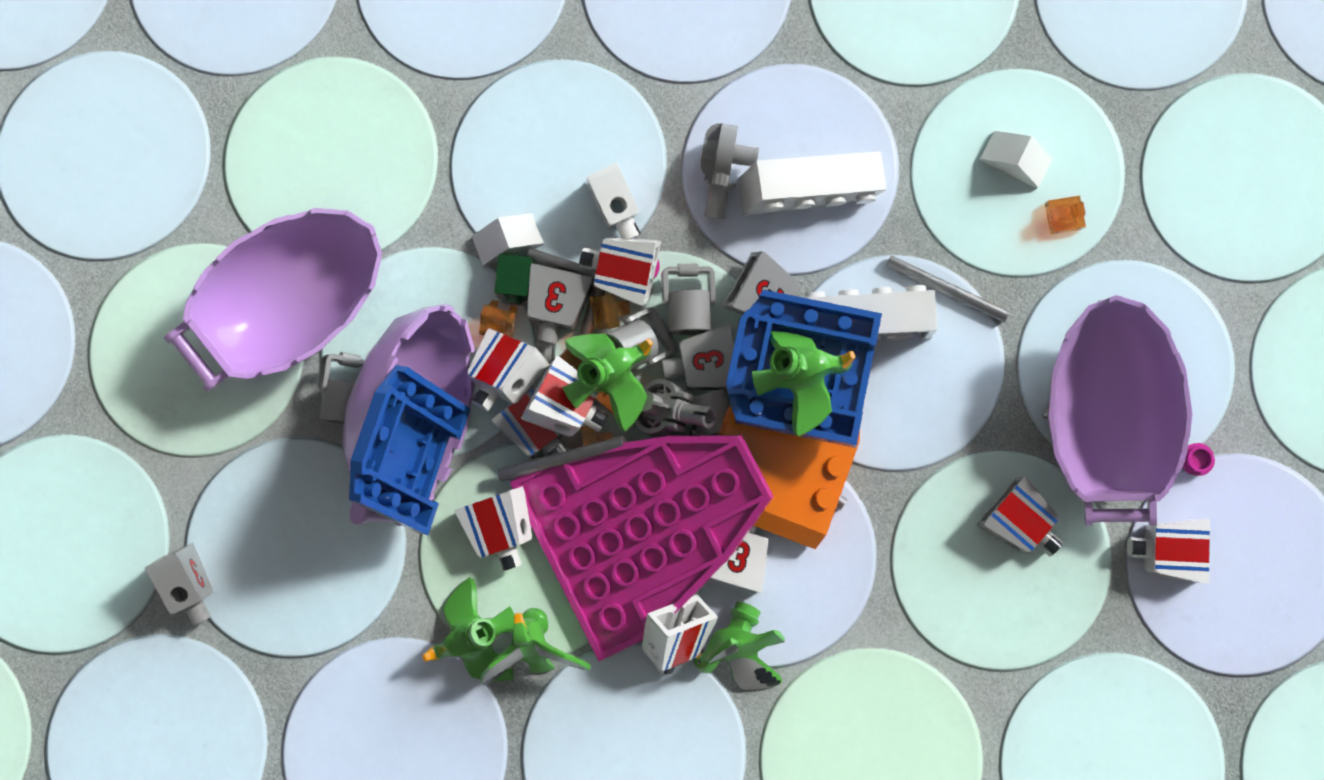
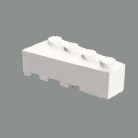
(811, 182)
(901, 311)

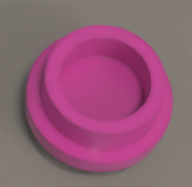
(1199, 459)

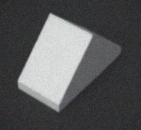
(1017, 156)
(507, 236)

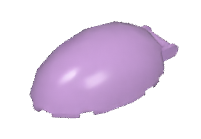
(279, 294)
(431, 343)
(1119, 409)

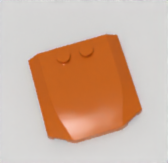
(802, 476)

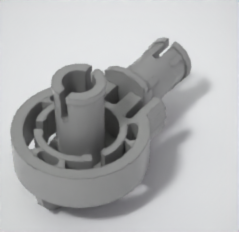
(716, 160)
(669, 411)

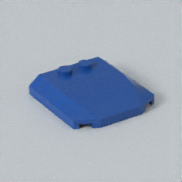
(834, 331)
(404, 448)

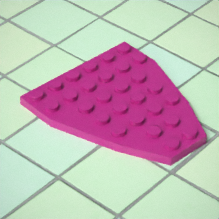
(643, 527)

